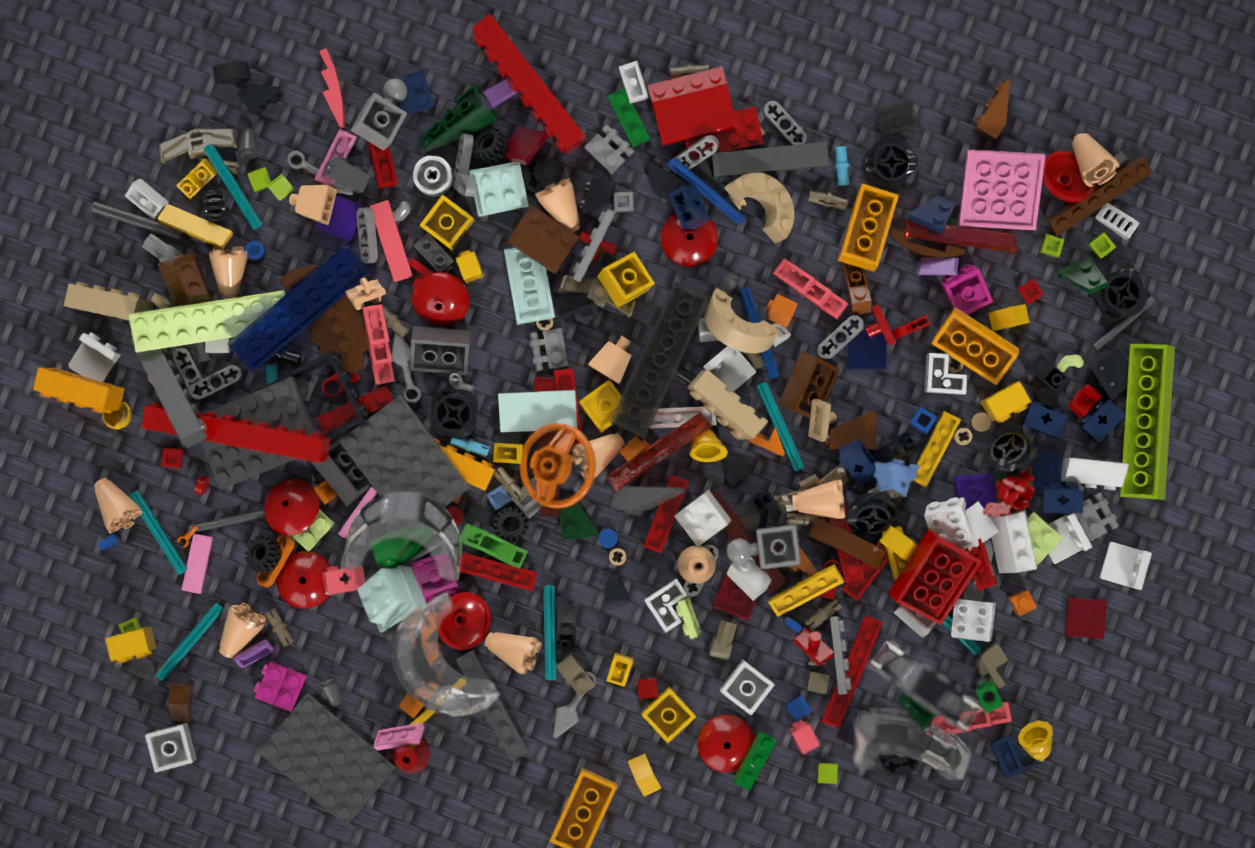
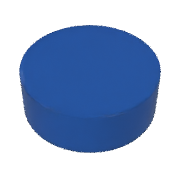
(255, 250)
(608, 538)
(793, 624)

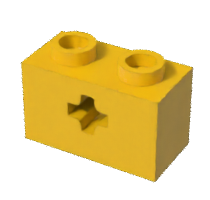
(469, 266)

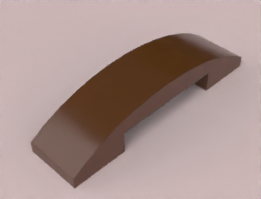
(948, 252)
(847, 543)

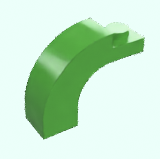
(493, 545)

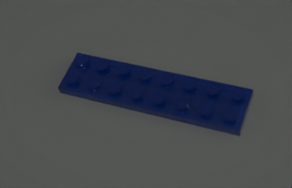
(298, 308)

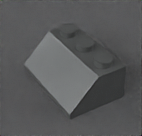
(439, 350)
(343, 474)

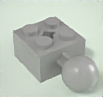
(384, 110)
(740, 550)

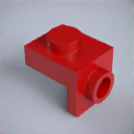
(1084, 400)

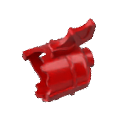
(1012, 493)

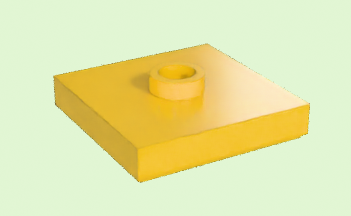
(601, 404)

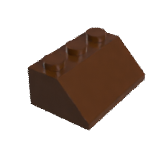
(543, 239)
(185, 280)
(809, 381)

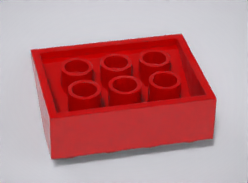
(692, 106)
(934, 577)

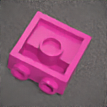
(967, 290)
(430, 581)
(280, 685)

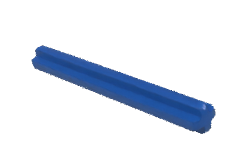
(706, 191)
(753, 316)

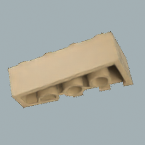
(105, 303)
(726, 406)

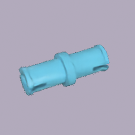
(842, 165)
(470, 446)

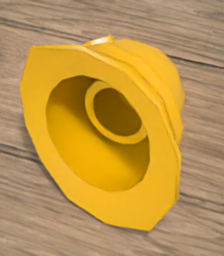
(707, 447)
(1037, 739)

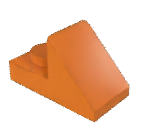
(773, 444)

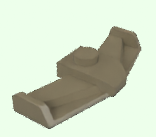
(195, 142)
(595, 292)
(785, 501)

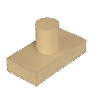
(820, 420)

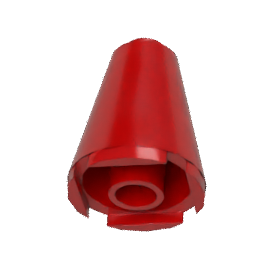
(418, 754)

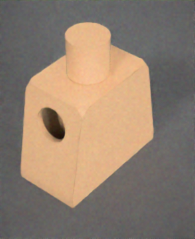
(315, 202)
(612, 360)

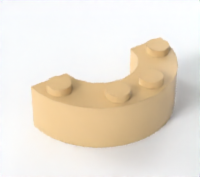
(773, 198)
(735, 331)

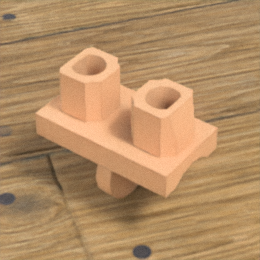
(364, 292)

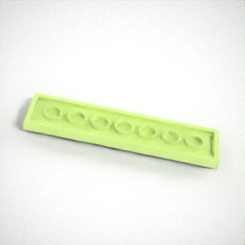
(198, 321)

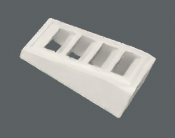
(1119, 230)

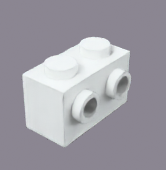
(749, 578)

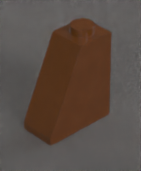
(859, 428)

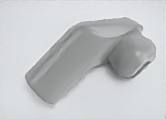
(402, 211)
(457, 383)

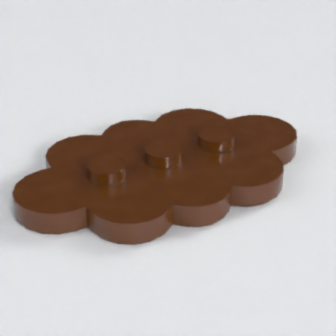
(341, 331)

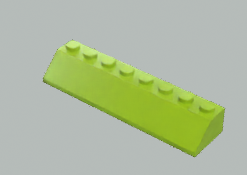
(1147, 420)

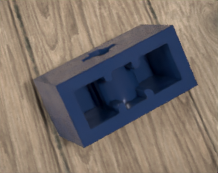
(689, 207)
(1111, 414)
(1033, 420)
(858, 461)
(1053, 501)

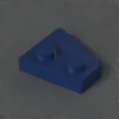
(418, 94)
(933, 213)
(1011, 757)

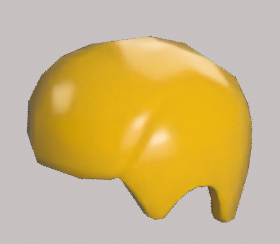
(118, 419)

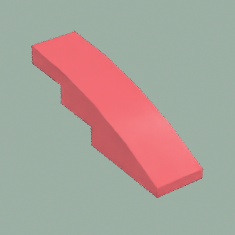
(334, 94)
(391, 241)
(811, 289)
(378, 344)
(982, 719)

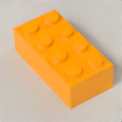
(868, 227)
(975, 346)
(78, 389)
(583, 811)

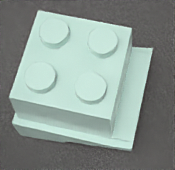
(499, 188)
(391, 596)

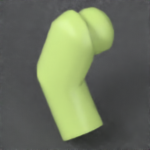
(1070, 360)

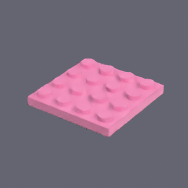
(1001, 189)

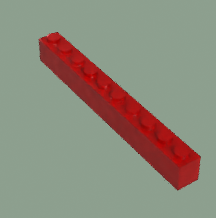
(247, 434)

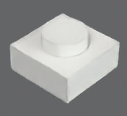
(782, 335)

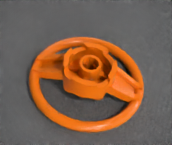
(557, 453)

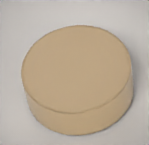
(160, 301)
(981, 422)

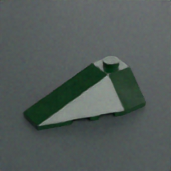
(466, 117)

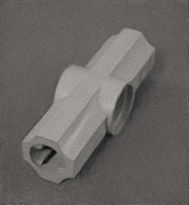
(160, 249)

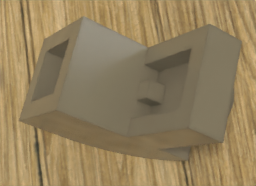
(989, 660)
(575, 674)

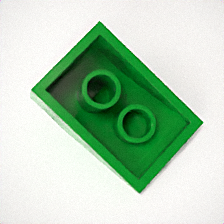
(394, 551)

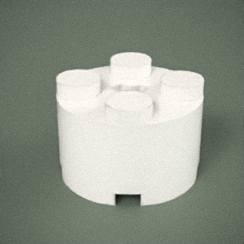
(436, 165)

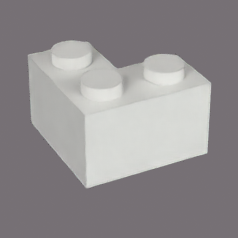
(937, 377)
(662, 601)

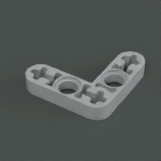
(461, 180)
(198, 380)

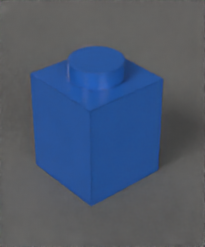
(922, 420)

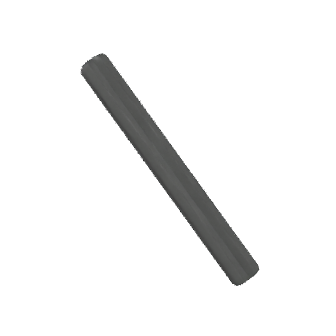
(136, 220)

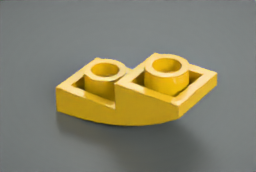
(197, 178)

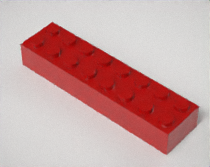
(529, 85)

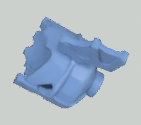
(895, 476)

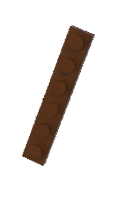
(1101, 195)

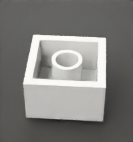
(703, 518)
(747, 687)
(171, 747)

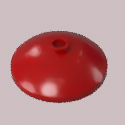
(1064, 178)
(688, 252)
(441, 289)
(300, 512)
(305, 565)
(473, 621)
(721, 730)

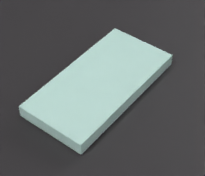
(528, 287)
(536, 409)

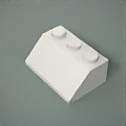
(1093, 473)
(1013, 543)

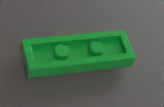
(628, 118)
(754, 760)

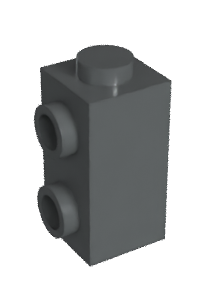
(346, 175)
(434, 254)

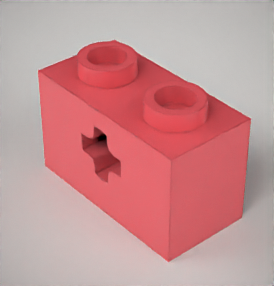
(333, 584)
(804, 736)

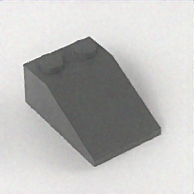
(635, 499)

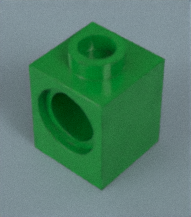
(991, 704)

